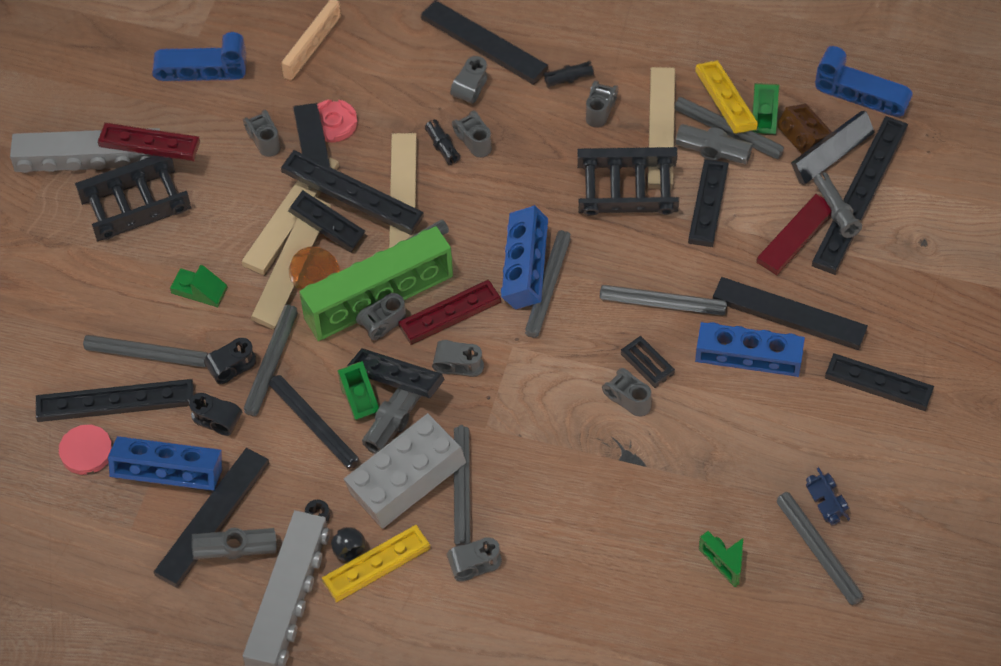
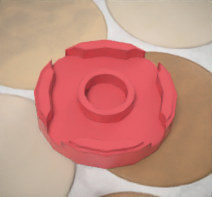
(337, 120)
(85, 449)

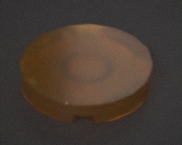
(311, 266)

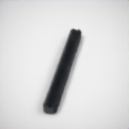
(314, 422)

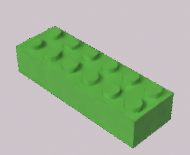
(402, 270)

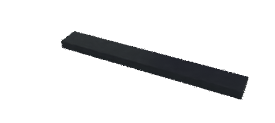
(861, 191)

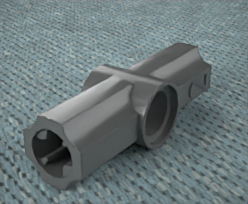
(713, 144)
(390, 419)
(252, 543)

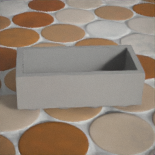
(405, 470)

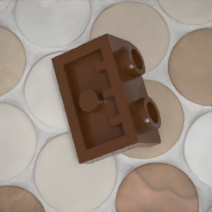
(802, 127)

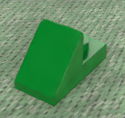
(765, 107)
(199, 286)
(358, 390)
(726, 561)

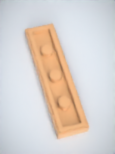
(311, 39)

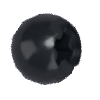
(348, 543)

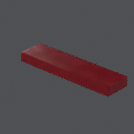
(149, 141)
(795, 235)
(449, 312)

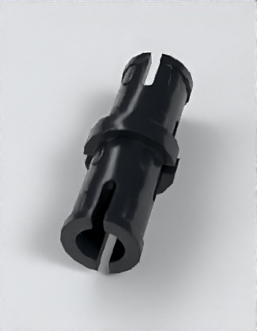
(568, 74)
(442, 142)

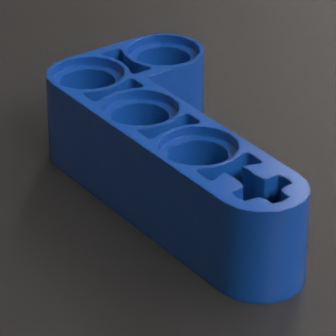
(202, 63)
(860, 87)

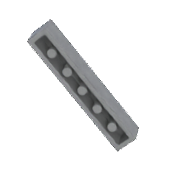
(66, 152)
(286, 591)

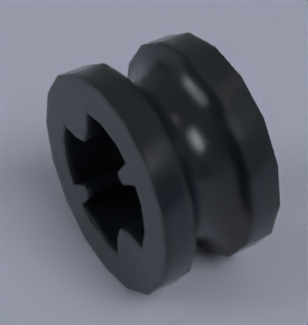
(316, 504)

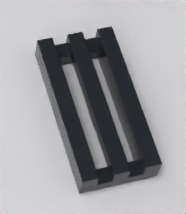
(652, 374)

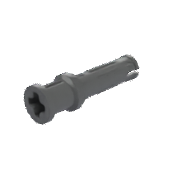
(841, 212)

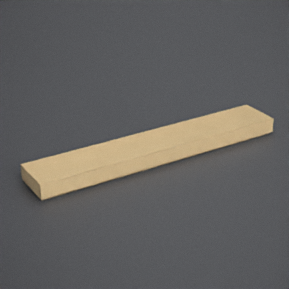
(661, 117)
(403, 177)
(277, 230)
(279, 284)

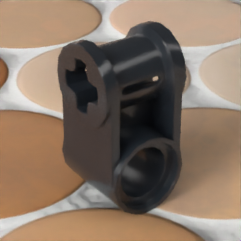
(229, 362)
(215, 414)

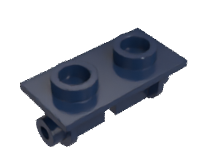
(834, 505)

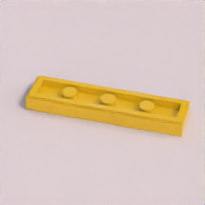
(726, 97)
(376, 563)

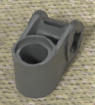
(470, 80)
(600, 103)
(263, 133)
(474, 134)
(380, 317)
(457, 357)
(626, 389)
(472, 559)

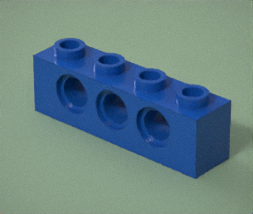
(524, 257)
(759, 358)
(165, 463)

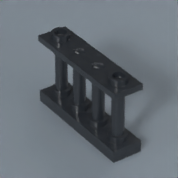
(619, 158)
(126, 177)

